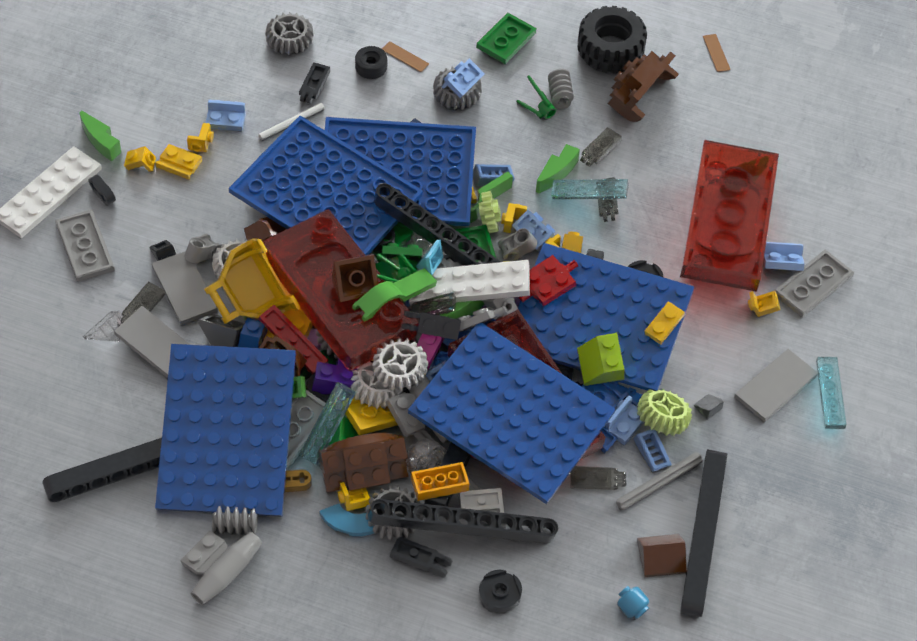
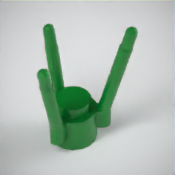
(545, 107)
(402, 272)

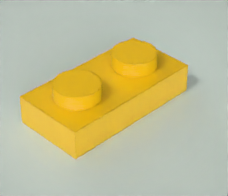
(664, 322)

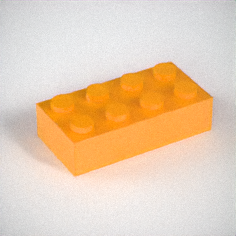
(440, 481)

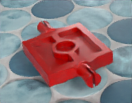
(550, 280)

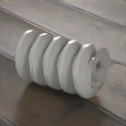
(560, 88)
(234, 521)

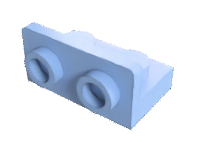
(464, 78)
(226, 115)
(534, 225)
(783, 256)
(624, 421)

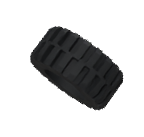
(611, 22)

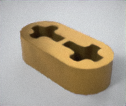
(293, 483)

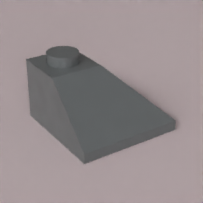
(220, 333)

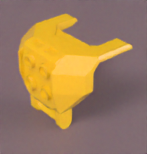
(250, 284)

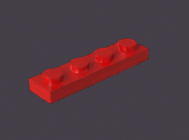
(284, 329)

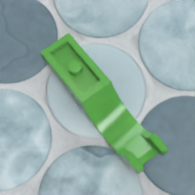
(497, 187)
(386, 291)

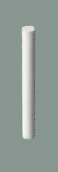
(285, 124)

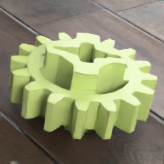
(490, 212)

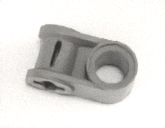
(517, 244)
(201, 249)

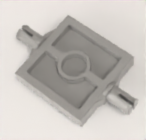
(481, 316)

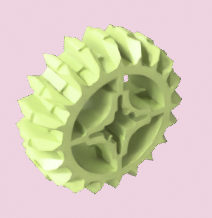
(664, 412)

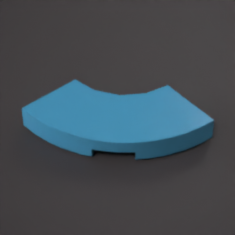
(346, 522)

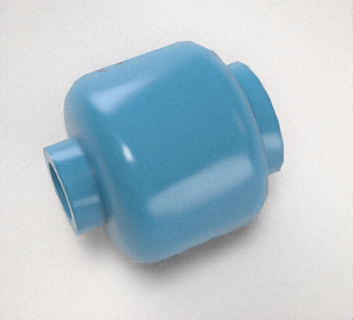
(633, 602)

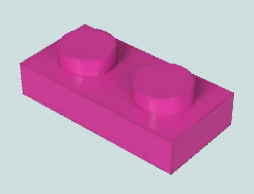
(430, 346)

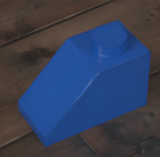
(252, 334)

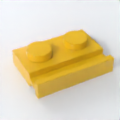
(179, 161)

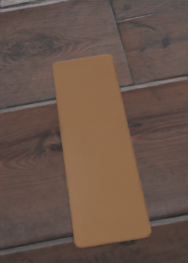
(716, 52)
(405, 56)

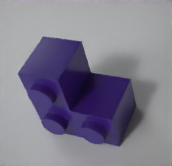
(328, 375)

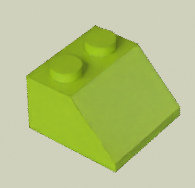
(601, 360)

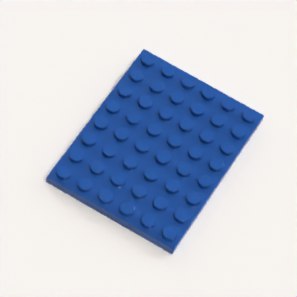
(425, 154)
(316, 172)
(605, 302)
(512, 412)
(226, 429)

